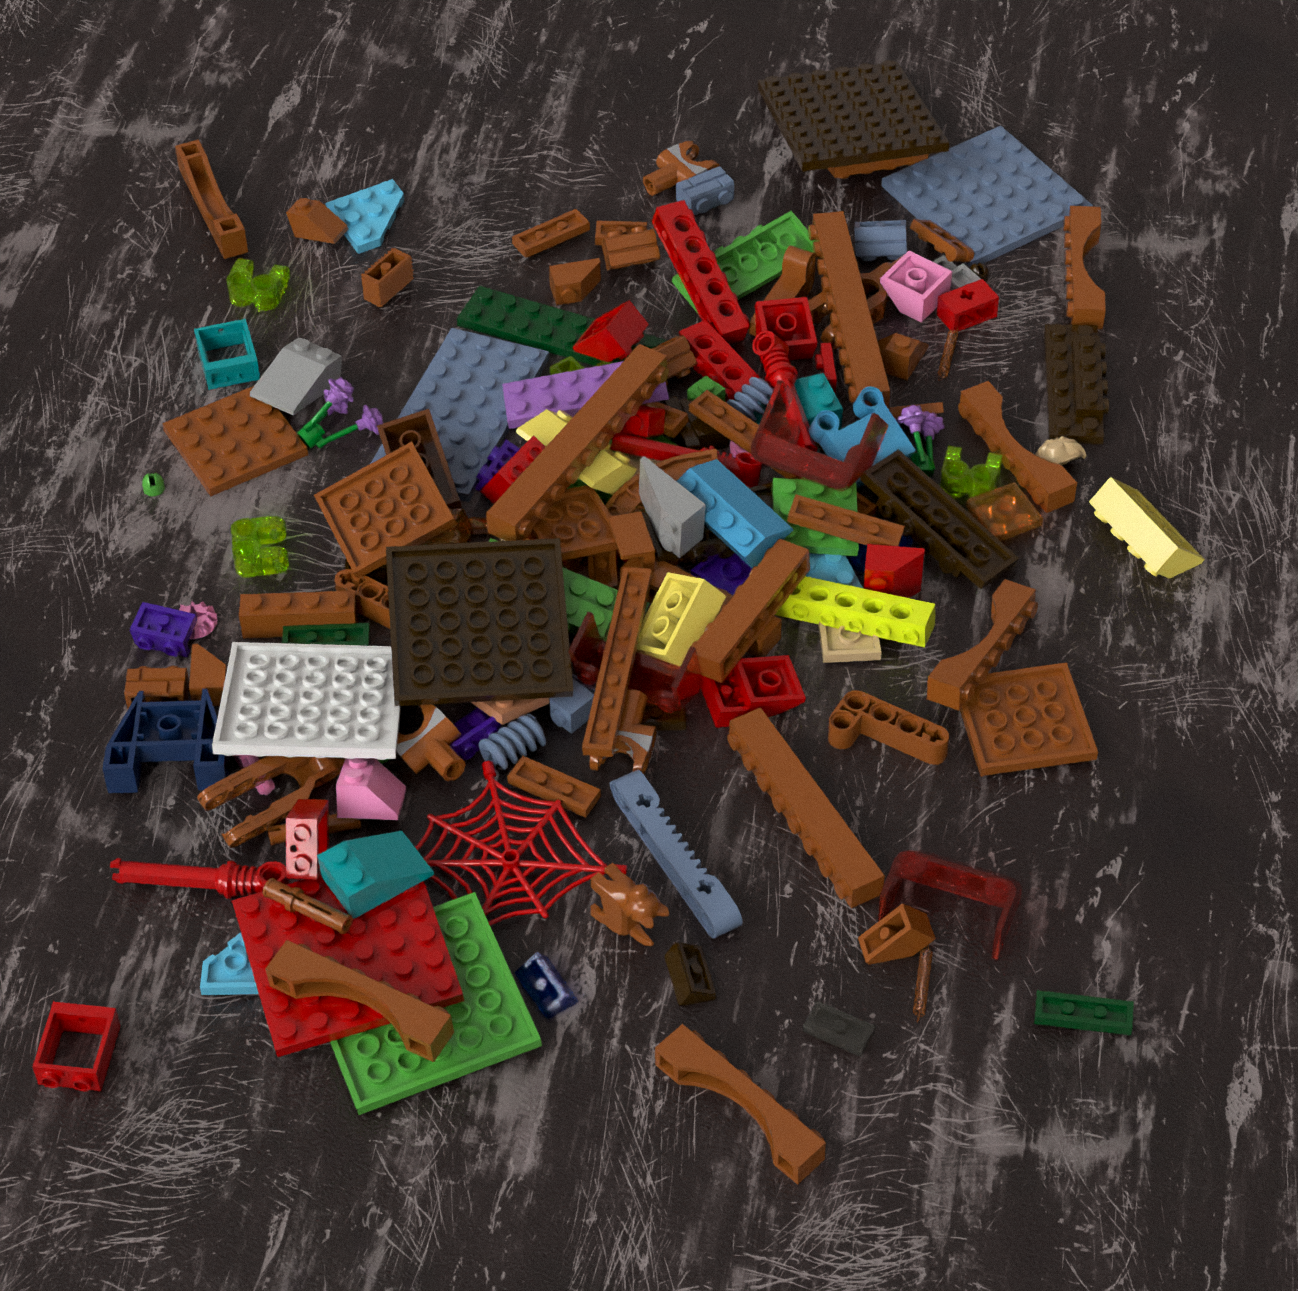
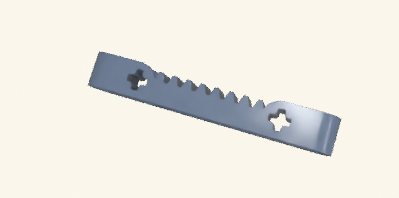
(700, 890)

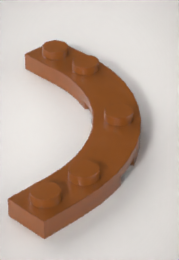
(604, 565)

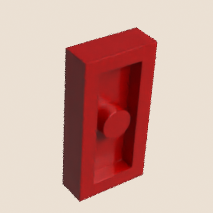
(825, 363)

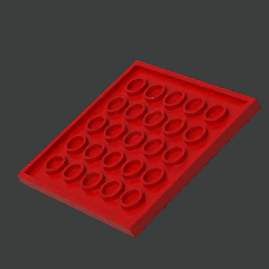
(388, 943)

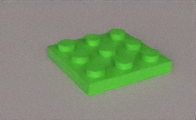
(817, 542)

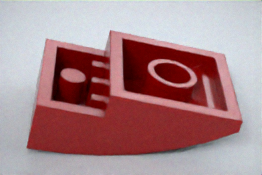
(754, 684)

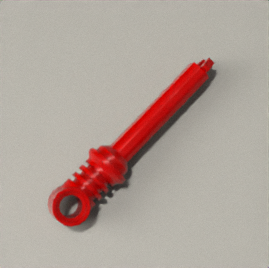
(777, 366)
(742, 466)
(227, 879)

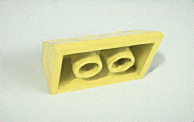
(678, 617)

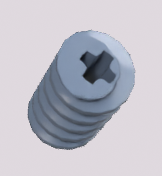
(752, 397)
(512, 740)

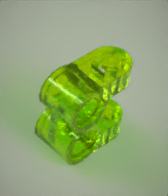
(262, 290)
(959, 479)
(247, 539)

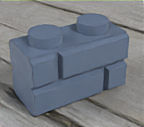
(706, 190)
(880, 239)

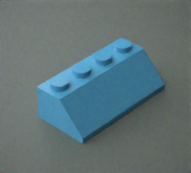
(735, 511)

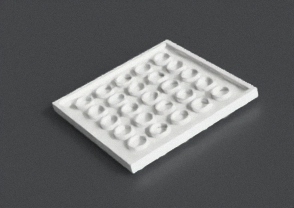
(308, 702)

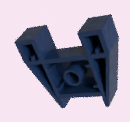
(164, 734)

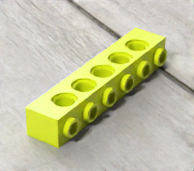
(861, 610)

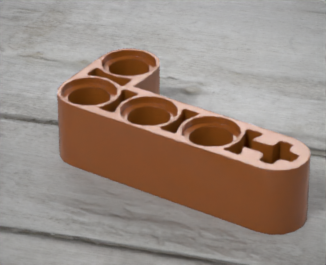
(796, 278)
(370, 595)
(887, 724)

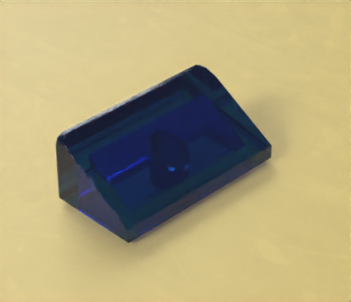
(546, 985)

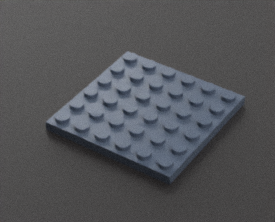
(986, 194)

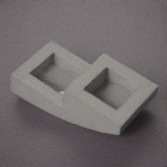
(960, 275)

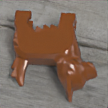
(626, 905)

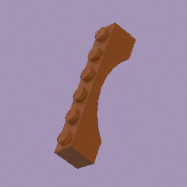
(221, 221)
(1085, 297)
(1044, 480)
(957, 677)
(307, 974)
(694, 1063)

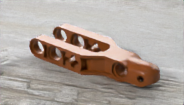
(876, 303)
(308, 771)

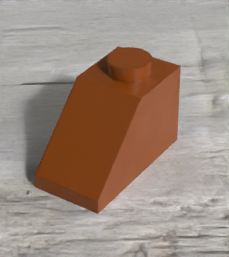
(315, 221)
(574, 280)
(206, 673)
(896, 935)

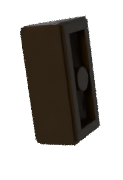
(689, 974)

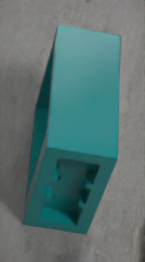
(231, 370)

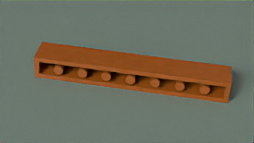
(805, 808)

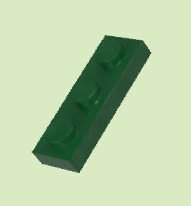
(328, 634)
(1084, 1012)

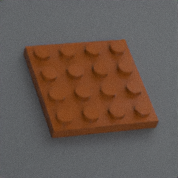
(234, 441)
(384, 507)
(1027, 721)

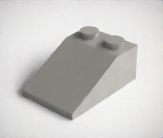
(297, 376)
(672, 509)

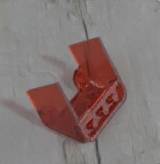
(777, 447)
(660, 681)
(958, 879)

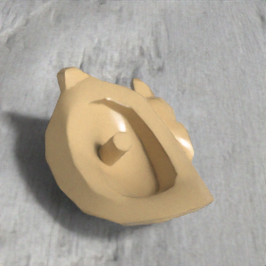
(1061, 450)

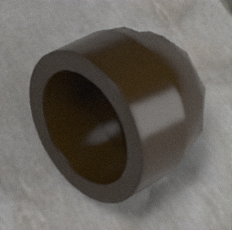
(980, 268)

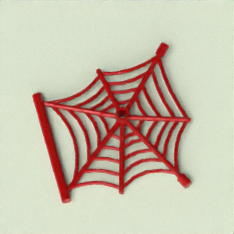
(510, 857)

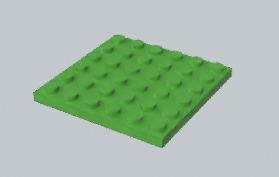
(487, 1025)

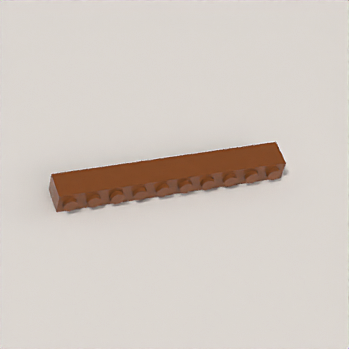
(848, 305)
(577, 444)

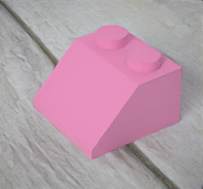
(916, 284)
(368, 791)

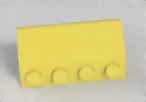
(608, 469)
(1144, 530)

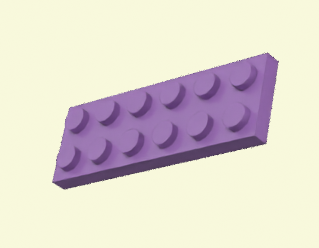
(560, 392)

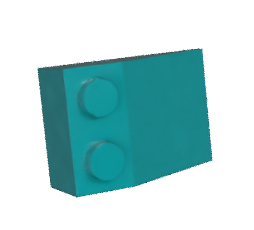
(815, 397)
(372, 870)

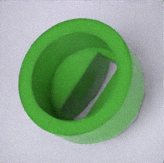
(153, 490)

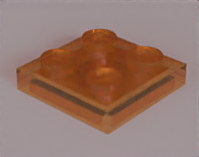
(1005, 511)

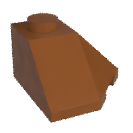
(901, 354)

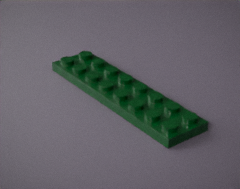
(532, 324)

